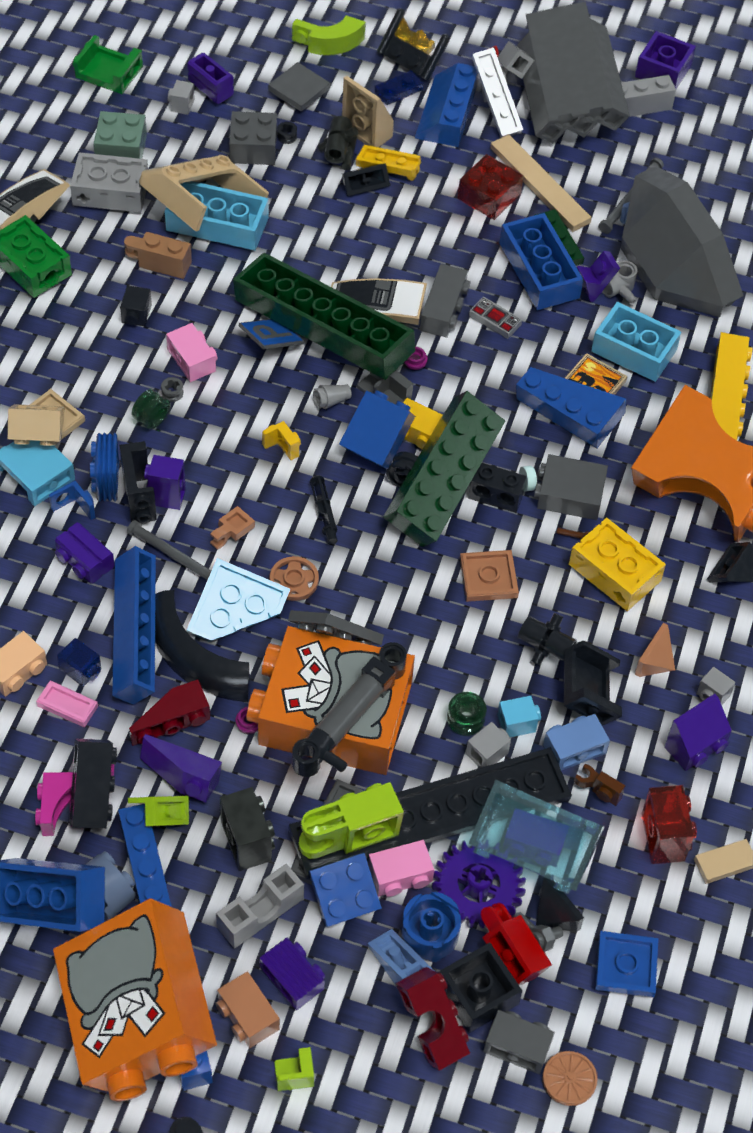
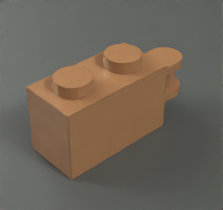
(160, 254)

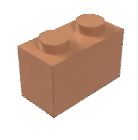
(248, 1010)

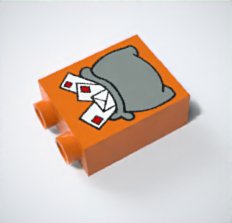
(308, 679)
(134, 1000)

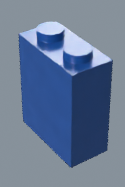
(377, 428)

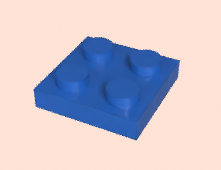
(344, 889)
(627, 964)

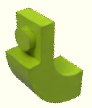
(329, 39)

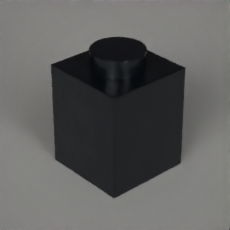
(135, 305)

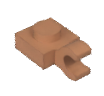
(234, 525)

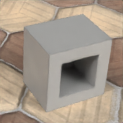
(181, 97)
(716, 683)

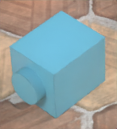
(519, 716)

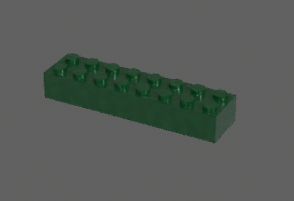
(324, 315)

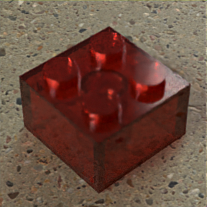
(490, 186)
(668, 824)

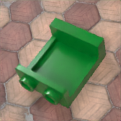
(106, 66)

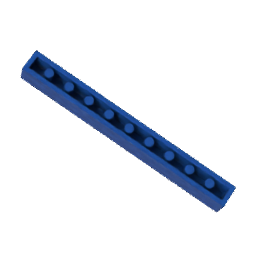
(150, 883)

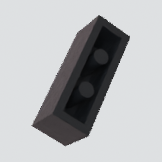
(92, 783)

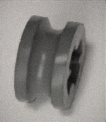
(172, 382)

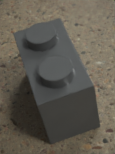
(519, 1041)

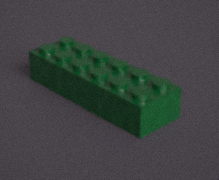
(444, 469)

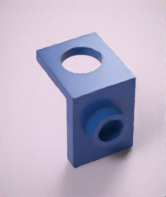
(76, 493)

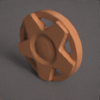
(295, 577)

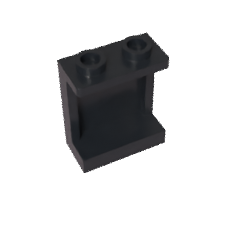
(140, 500)
(588, 682)

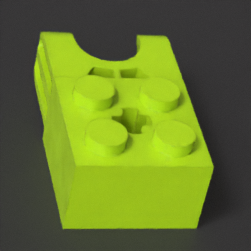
(351, 822)

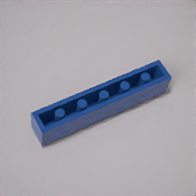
(134, 626)

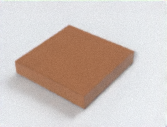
(489, 575)

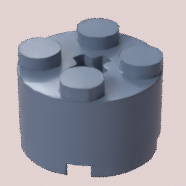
(117, 885)

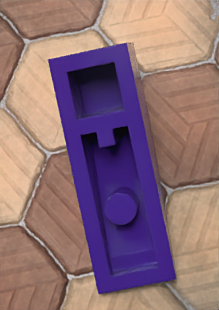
(182, 768)

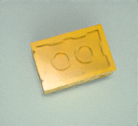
(617, 564)

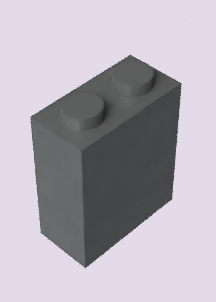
(571, 486)

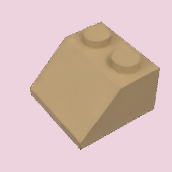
(35, 423)

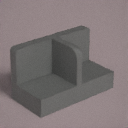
(395, 386)

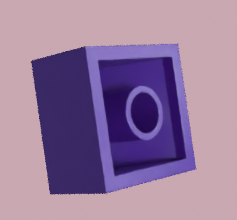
(699, 733)

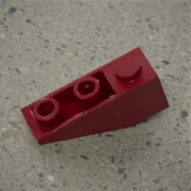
(176, 710)

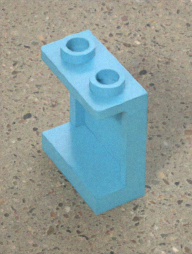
(37, 468)

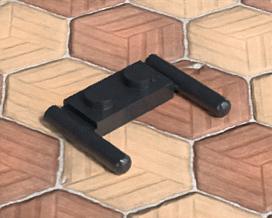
(406, 53)

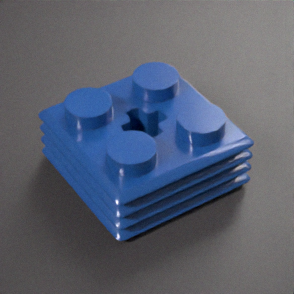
(105, 467)

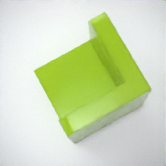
(295, 1072)

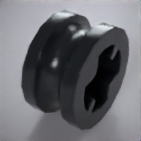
(287, 138)

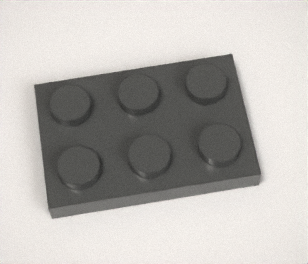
(334, 626)

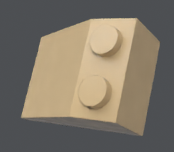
(366, 114)

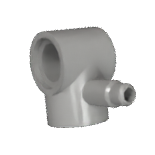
(623, 282)

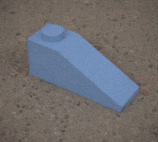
(396, 956)

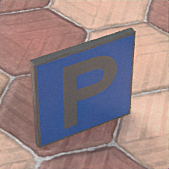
(270, 334)

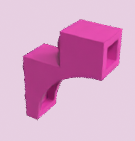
(54, 797)

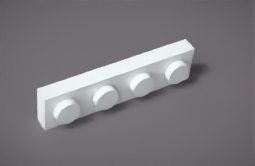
(497, 92)

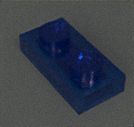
(398, 88)

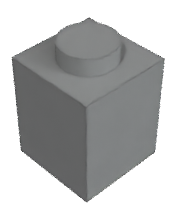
(515, 59)
(488, 745)

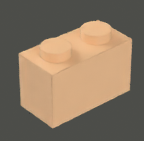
(19, 662)

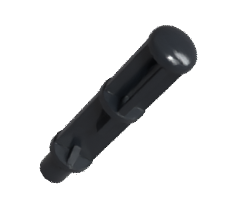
(324, 508)

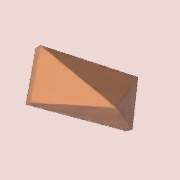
(658, 655)

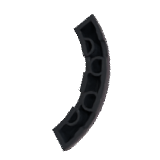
(191, 661)

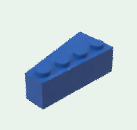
(573, 406)

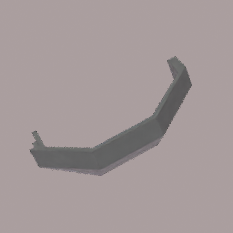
(678, 245)

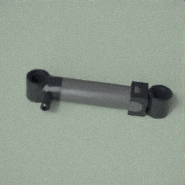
(375, 681)

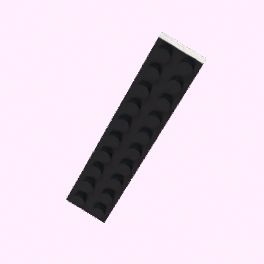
(456, 803)

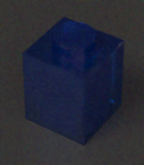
(79, 662)

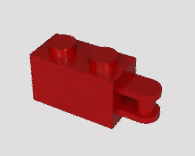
(514, 943)

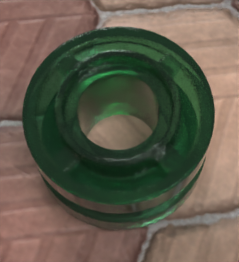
(150, 409)
(462, 723)

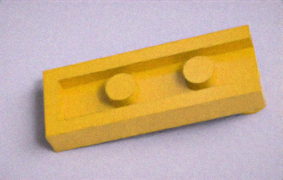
(396, 162)

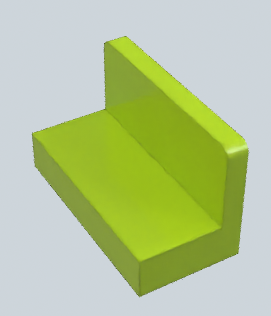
(164, 810)

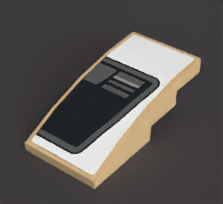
(30, 197)
(392, 297)

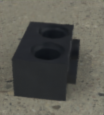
(497, 487)

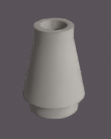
(329, 395)

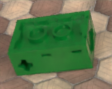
(32, 257)

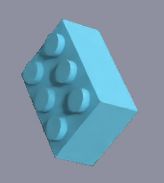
(636, 341)

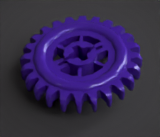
(481, 869)

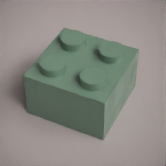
(120, 135)

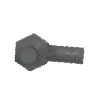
(544, 934)

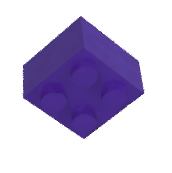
(664, 57)

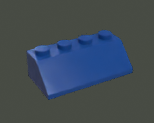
(448, 105)

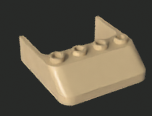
(165, 185)

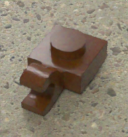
(603, 785)

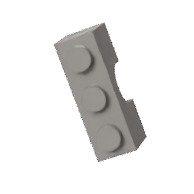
(244, 919)

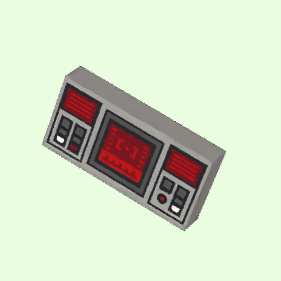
(495, 317)

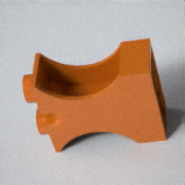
(698, 457)

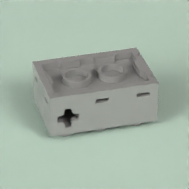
(108, 182)

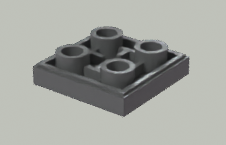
(299, 86)

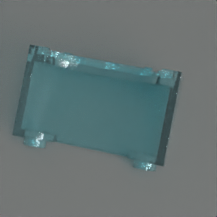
(536, 836)

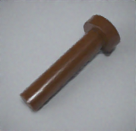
(571, 533)

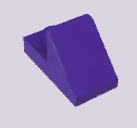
(598, 275)

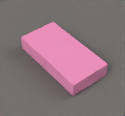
(67, 704)

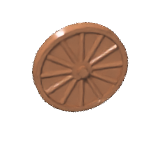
(570, 1078)

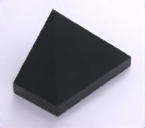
(366, 179)
(734, 565)
(557, 909)

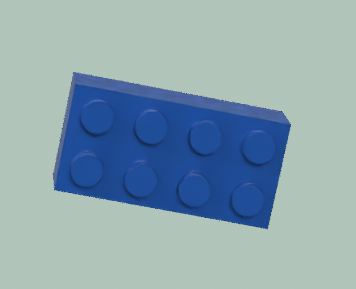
(541, 261)
(52, 894)

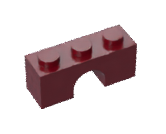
(445, 1039)

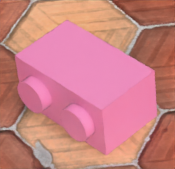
(191, 352)
(401, 868)

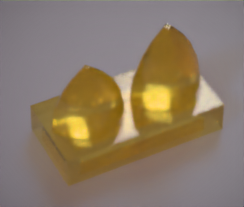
(416, 38)

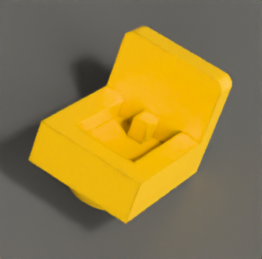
(284, 437)

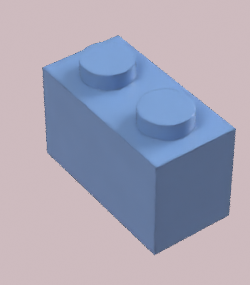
(577, 741)

